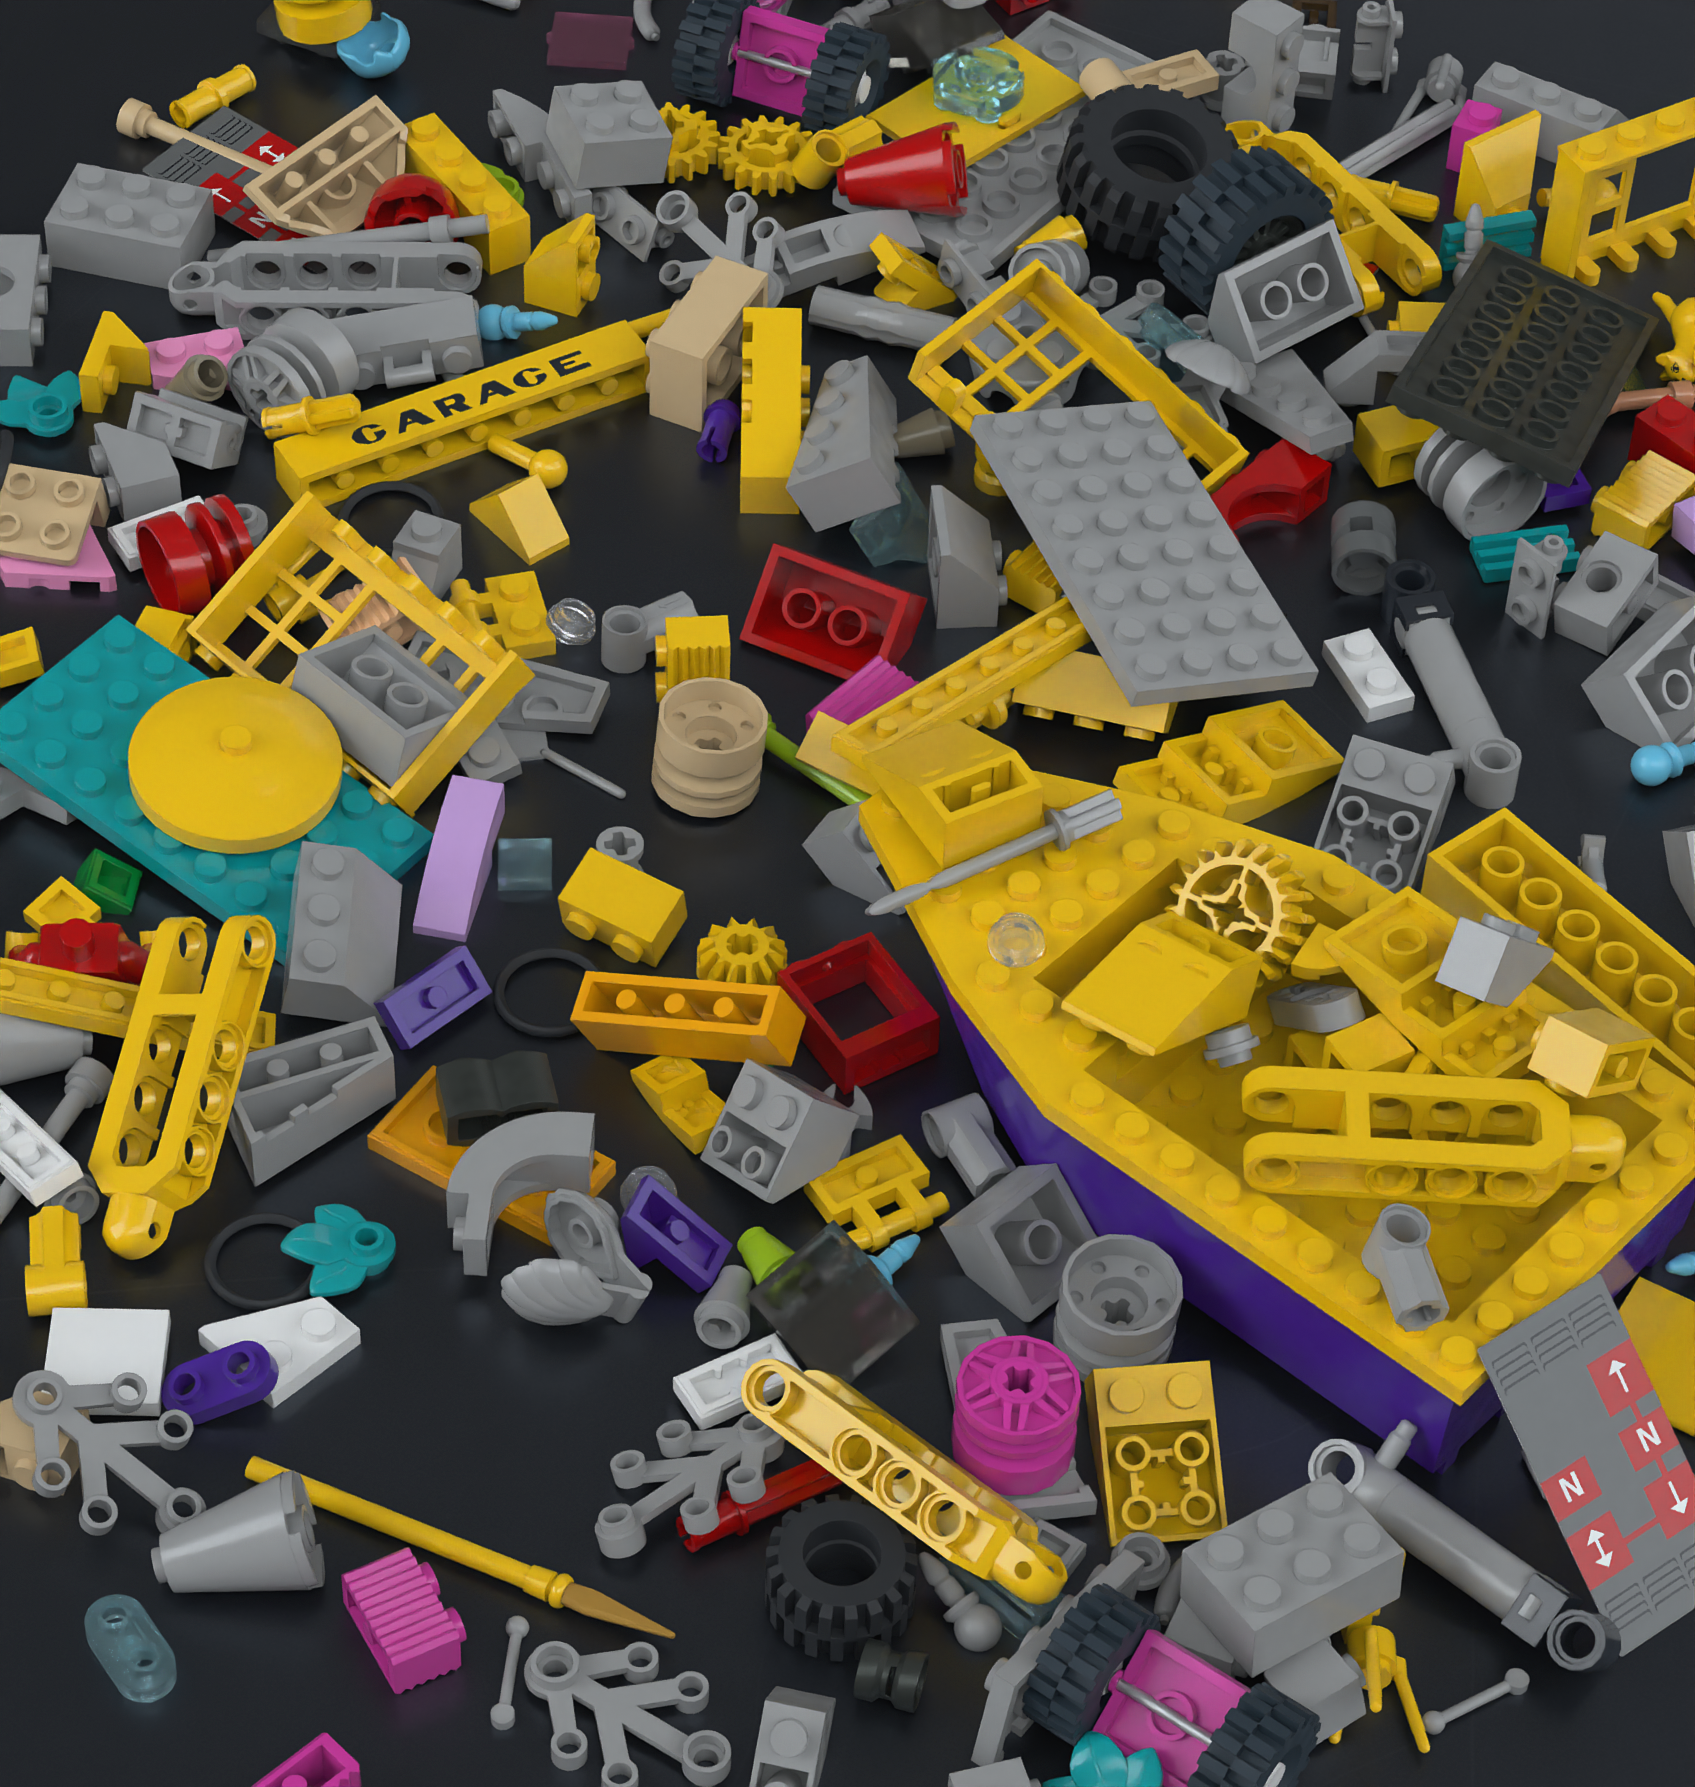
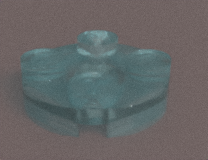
(960, 89)

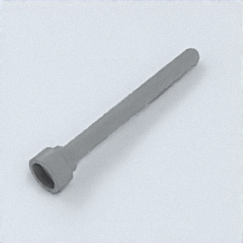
(86, 1085)

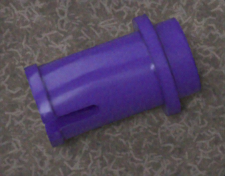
(721, 422)

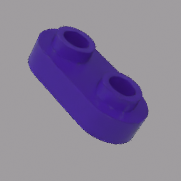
(217, 1385)

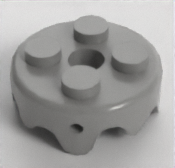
(1024, 370)

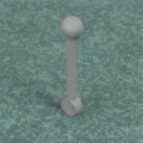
(1515, 1682)
(503, 1713)

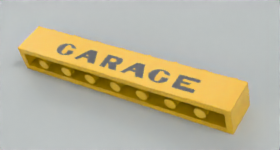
(464, 414)

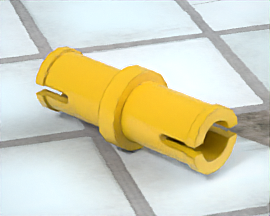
(212, 95)

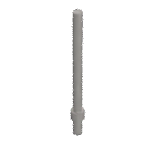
(437, 230)

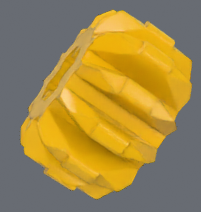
(741, 954)

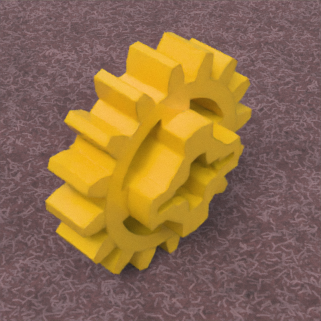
(693, 142)
(761, 154)

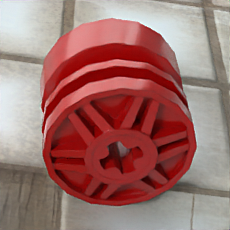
(195, 556)

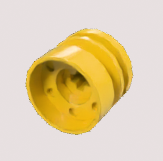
(322, 20)

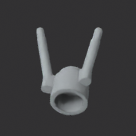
(1441, 83)

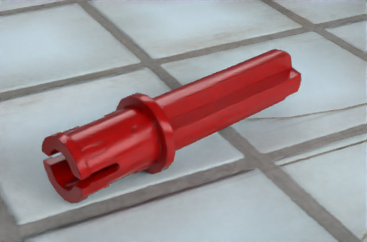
(781, 1493)

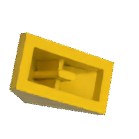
(523, 518)

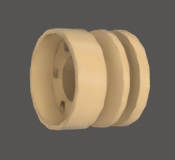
(709, 747)

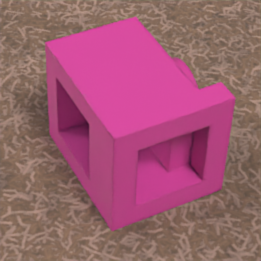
(1471, 122)

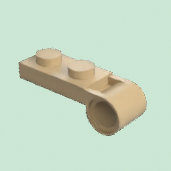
(1183, 72)

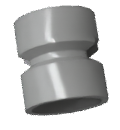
(1057, 255)

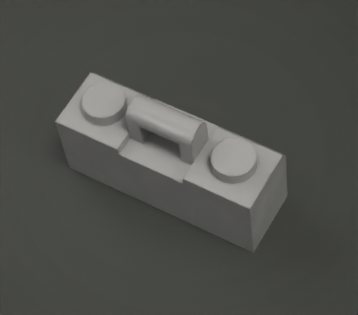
(414, 342)

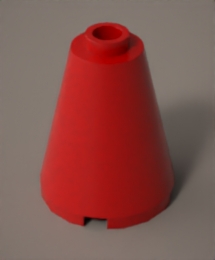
(909, 174)

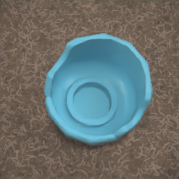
(376, 48)

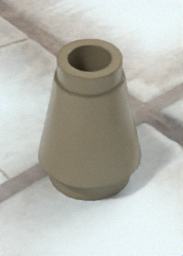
(200, 378)
(924, 434)

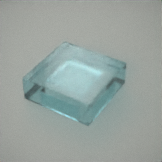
(525, 864)

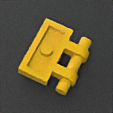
(516, 610)
(871, 1181)

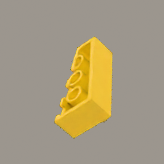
(771, 407)

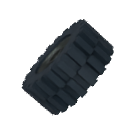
(1236, 216)

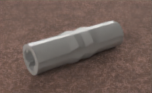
(875, 318)

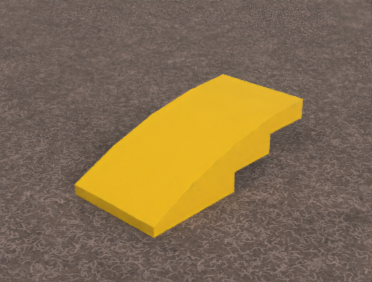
(1238, 764)
(1395, 961)

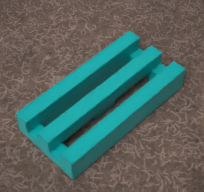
(1516, 241)
(1502, 547)

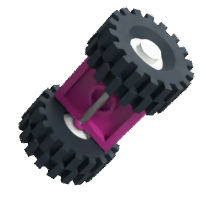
(779, 62)
(1142, 1690)

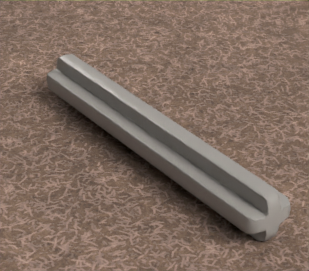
(1402, 139)

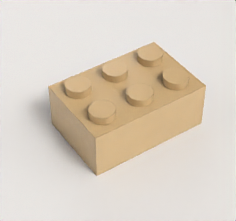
(700, 343)

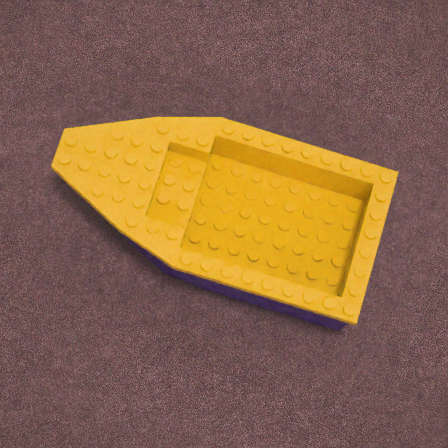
(1163, 1136)

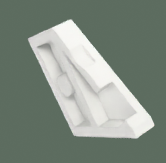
(299, 1336)

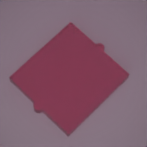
(590, 41)

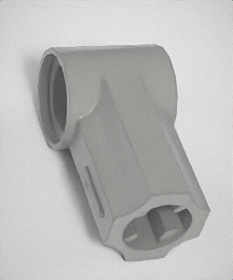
(631, 630)
(967, 1137)
(1402, 1262)

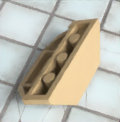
(335, 174)

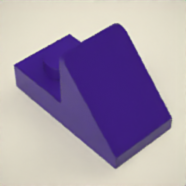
(667, 1230)

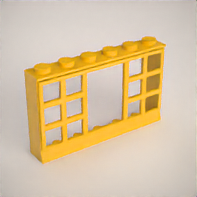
(1574, 190)
(1096, 342)
(312, 522)

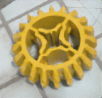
(1250, 894)

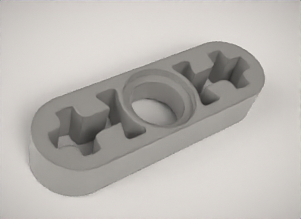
(1316, 1007)

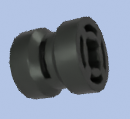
(878, 1670)

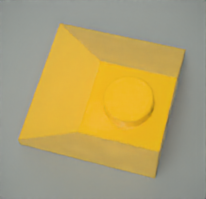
(1499, 168)

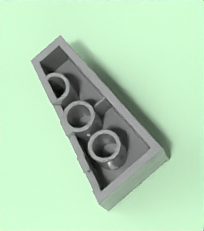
(847, 448)

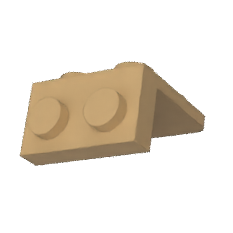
(49, 513)

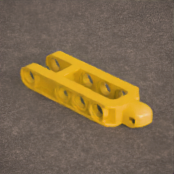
(1377, 239)
(166, 1007)
(1349, 1161)
(868, 1450)

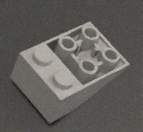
(1386, 811)

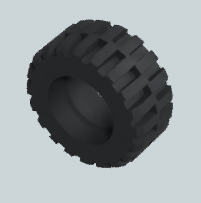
(1143, 129)

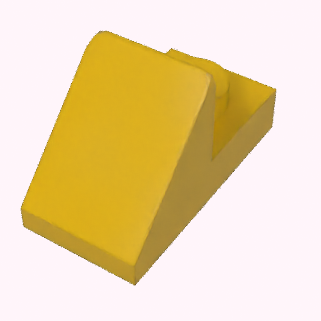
(908, 276)
(112, 358)

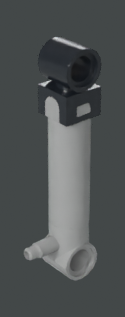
(1423, 631)
(1524, 1599)

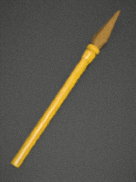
(534, 1580)

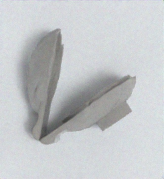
(1208, 374)
(590, 1248)

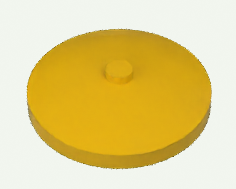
(235, 765)

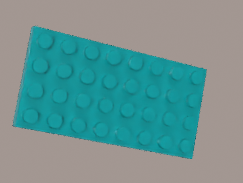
(73, 743)

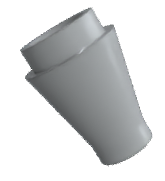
(725, 1311)

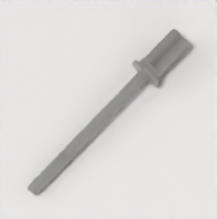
(1060, 828)

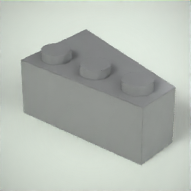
(309, 1093)

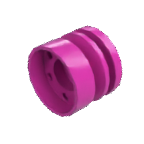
(1016, 1414)

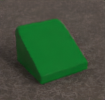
(108, 882)

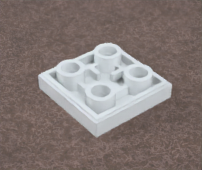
(103, 1343)

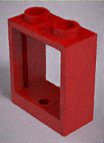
(881, 1049)

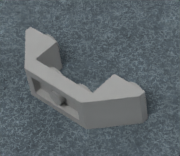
(1354, 375)

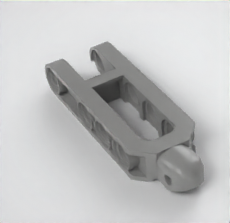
(402, 277)

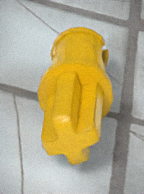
(1403, 200)
(310, 415)

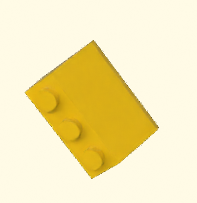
(1086, 688)

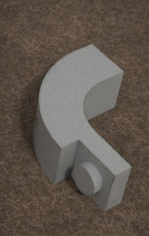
(508, 1163)

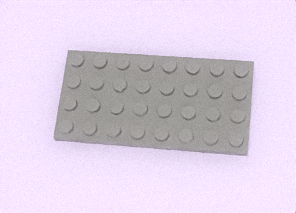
(1016, 185)
(1143, 553)

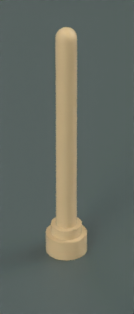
(139, 120)

